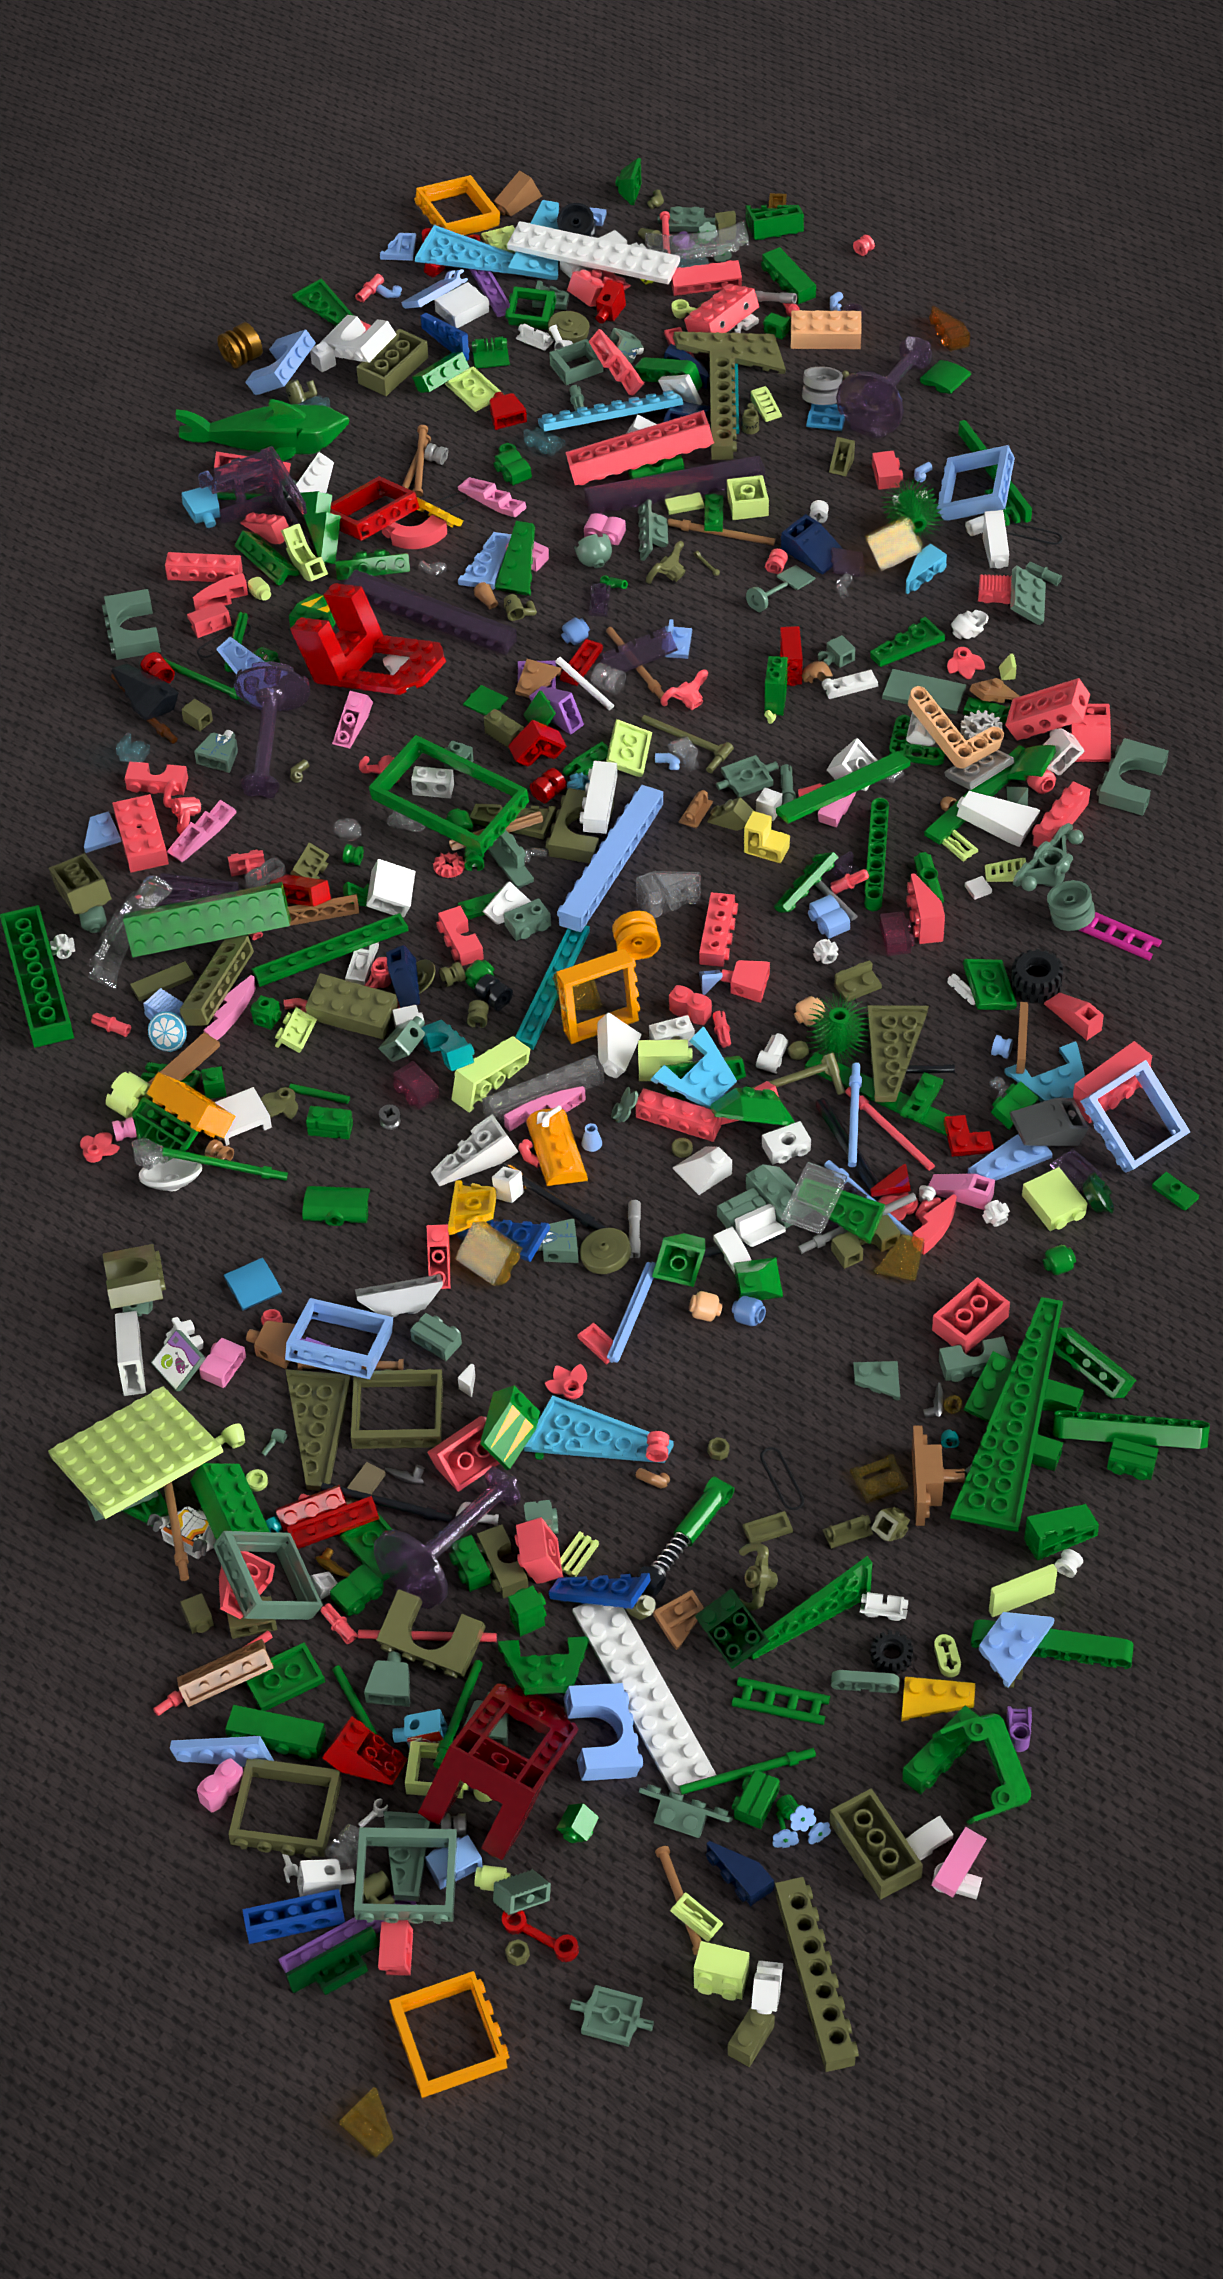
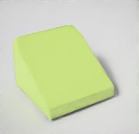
(1008, 668)

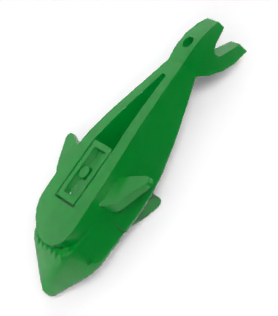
(284, 426)

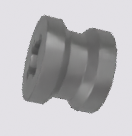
(394, 1117)

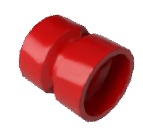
(157, 666)
(548, 785)

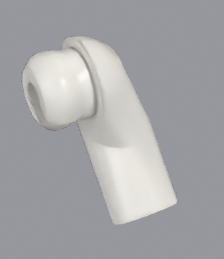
(926, 1192)

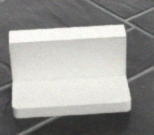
(758, 1225)

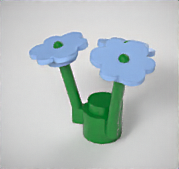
(801, 1819)

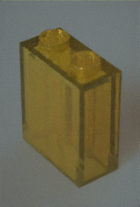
(894, 543)
(488, 1253)

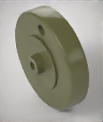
(570, 325)
(605, 1250)

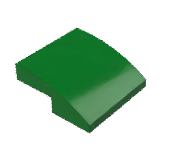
(945, 376)
(1032, 762)

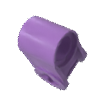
(1019, 1725)

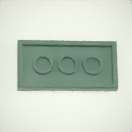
(944, 692)

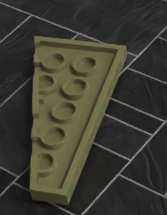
(746, 348)
(318, 1414)

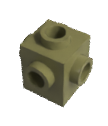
(890, 1524)

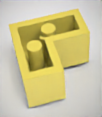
(762, 841)

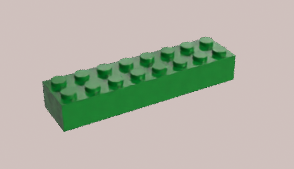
(207, 919)
(36, 976)

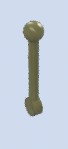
(716, 572)

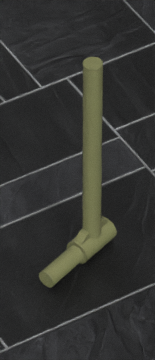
(721, 752)
(829, 1066)

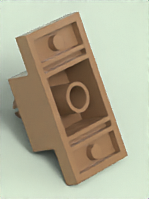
(929, 1475)

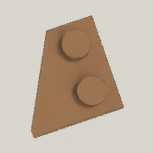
(534, 676)
(993, 690)
(678, 1617)

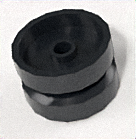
(577, 219)

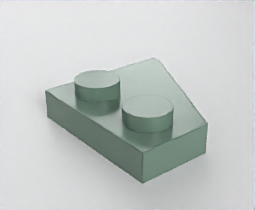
(878, 1376)

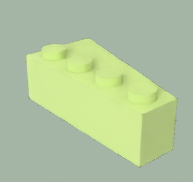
(488, 1072)

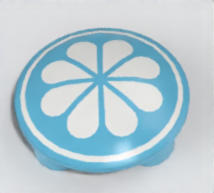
(167, 1031)

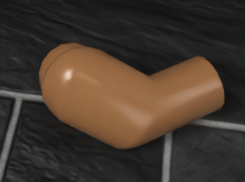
(656, 1480)

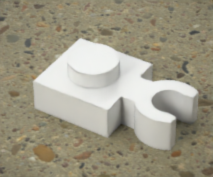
(746, 323)

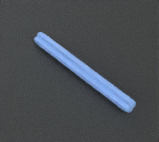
(631, 1313)

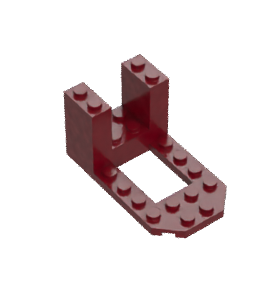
(497, 1769)

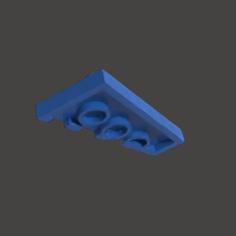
(446, 334)
(525, 1234)
(602, 1591)

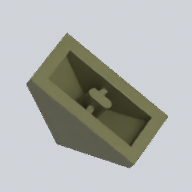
(842, 456)

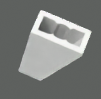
(998, 816)
(129, 1353)

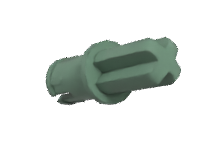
(576, 397)
(1043, 573)

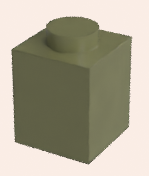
(197, 715)
(197, 1614)

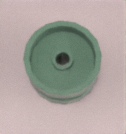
(1071, 905)

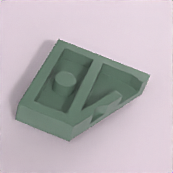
(561, 296)

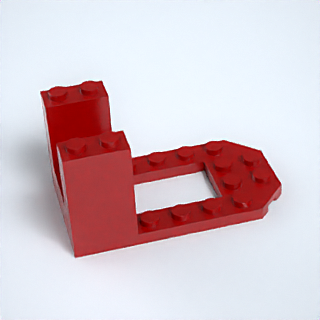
(339, 656)

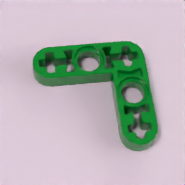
(907, 749)

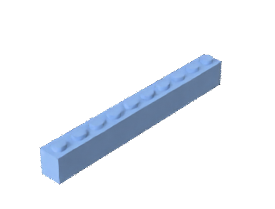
(610, 858)

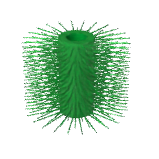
(913, 508)
(838, 1029)

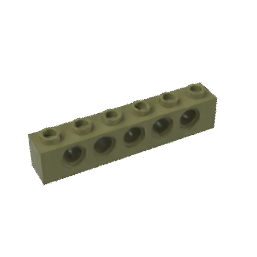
(216, 981)

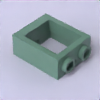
(568, 353)

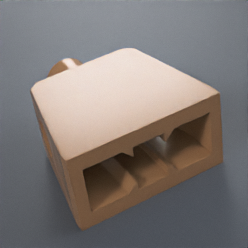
(271, 1341)

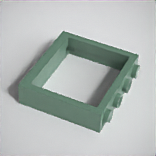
(228, 1551)
(406, 1838)

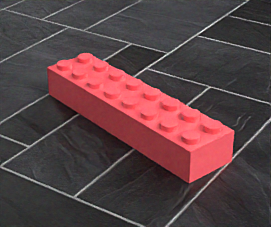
(639, 448)

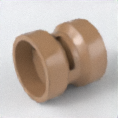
(217, 1150)

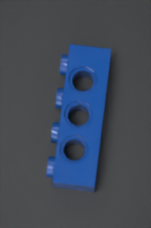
(293, 1916)

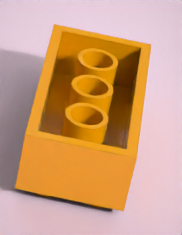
(190, 1106)

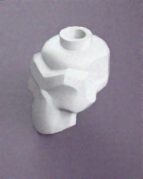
(969, 624)

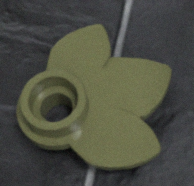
(276, 1103)

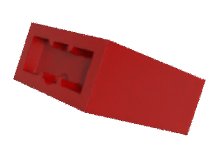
(791, 647)

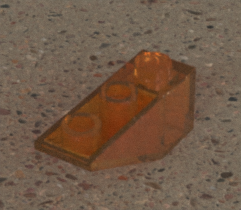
(952, 331)

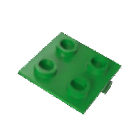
(490, 354)

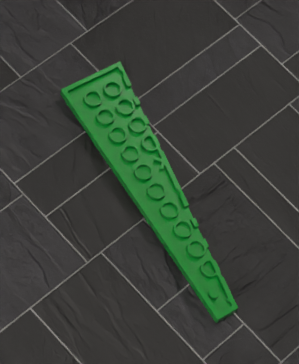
(1001, 1468)

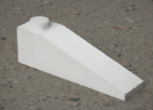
(482, 1150)

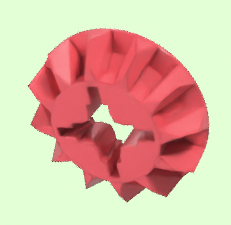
(446, 870)

